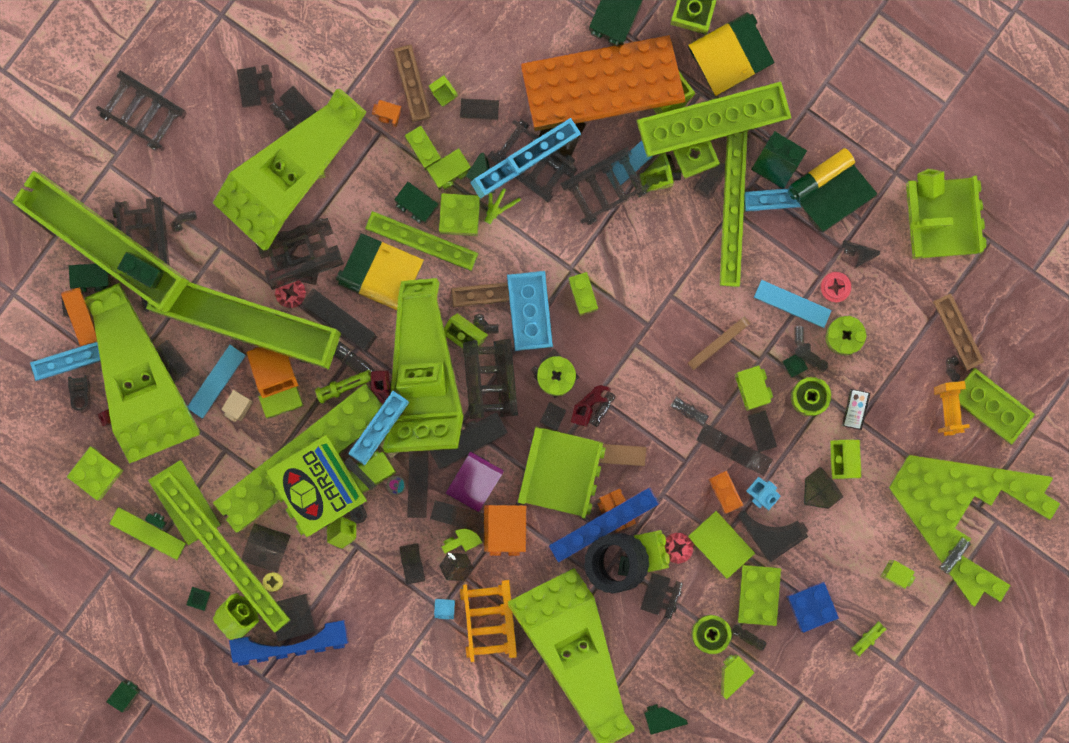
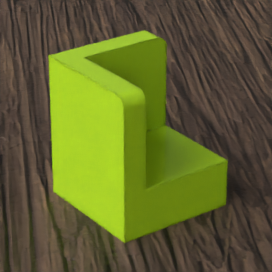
(443, 91)
(931, 183)
(341, 532)

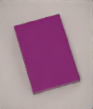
(474, 481)

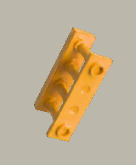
(951, 407)
(506, 628)

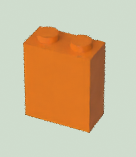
(271, 371)
(504, 529)

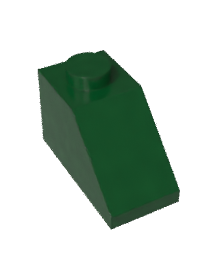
(124, 696)
(662, 719)

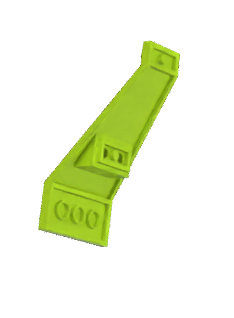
(262, 194)
(421, 351)
(151, 410)
(558, 621)

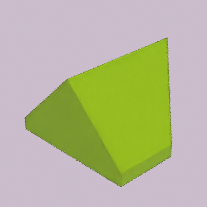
(658, 174)

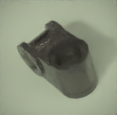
(79, 391)

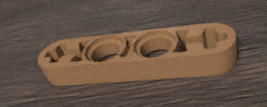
(718, 343)

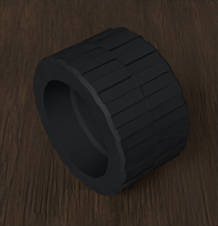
(595, 563)

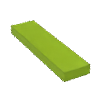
(147, 533)

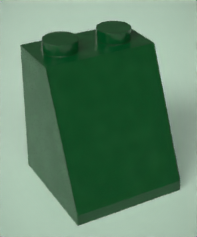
(614, 20)
(779, 160)

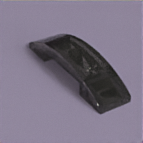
(734, 450)
(418, 484)

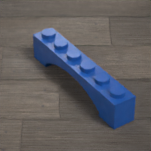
(604, 524)
(245, 649)

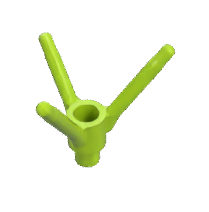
(494, 209)

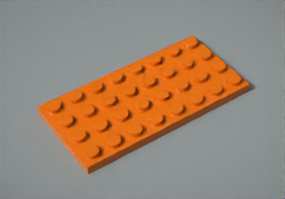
(602, 82)

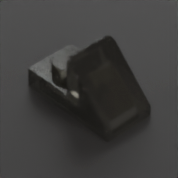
(864, 253)
(412, 563)

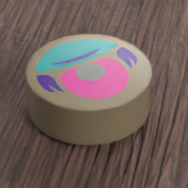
(396, 485)

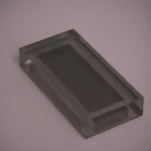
(479, 109)
(710, 180)
(762, 431)
(360, 474)

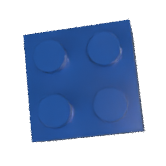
(812, 607)

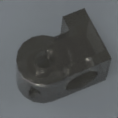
(358, 514)

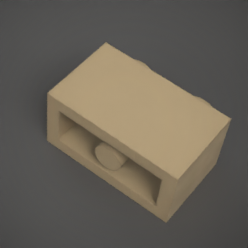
(236, 406)

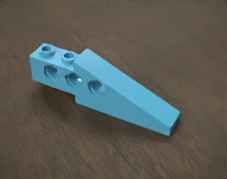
(525, 158)

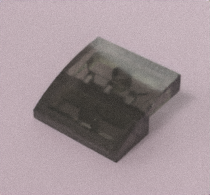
(265, 547)

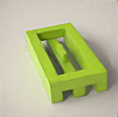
(932, 223)

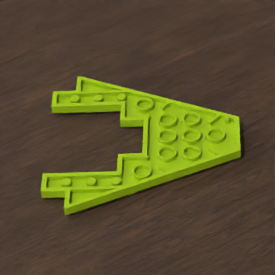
(939, 493)

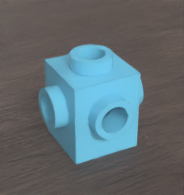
(763, 493)

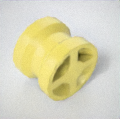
(276, 581)

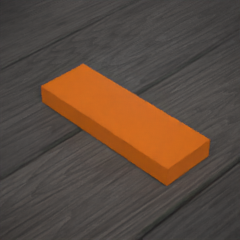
(79, 316)

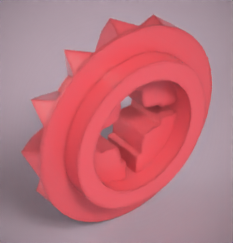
(830, 294)
(293, 301)
(687, 550)

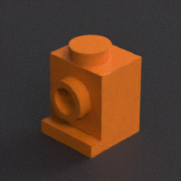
(387, 112)

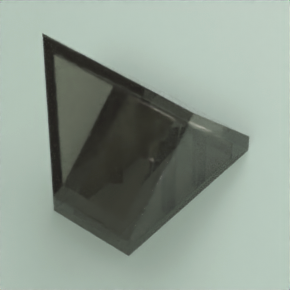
(821, 490)

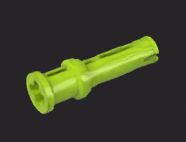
(334, 387)

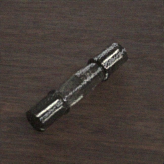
(356, 363)

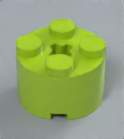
(856, 336)
(545, 374)
(800, 393)
(236, 616)
(716, 624)

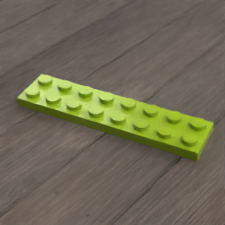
(713, 119)

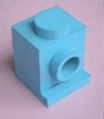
(444, 609)

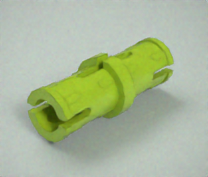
(868, 638)

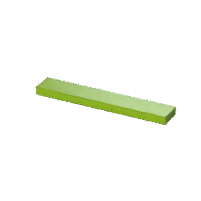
(421, 241)

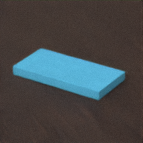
(529, 310)

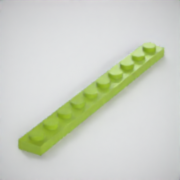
(733, 209)
(222, 552)

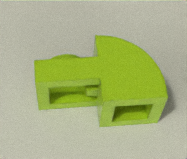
(466, 538)

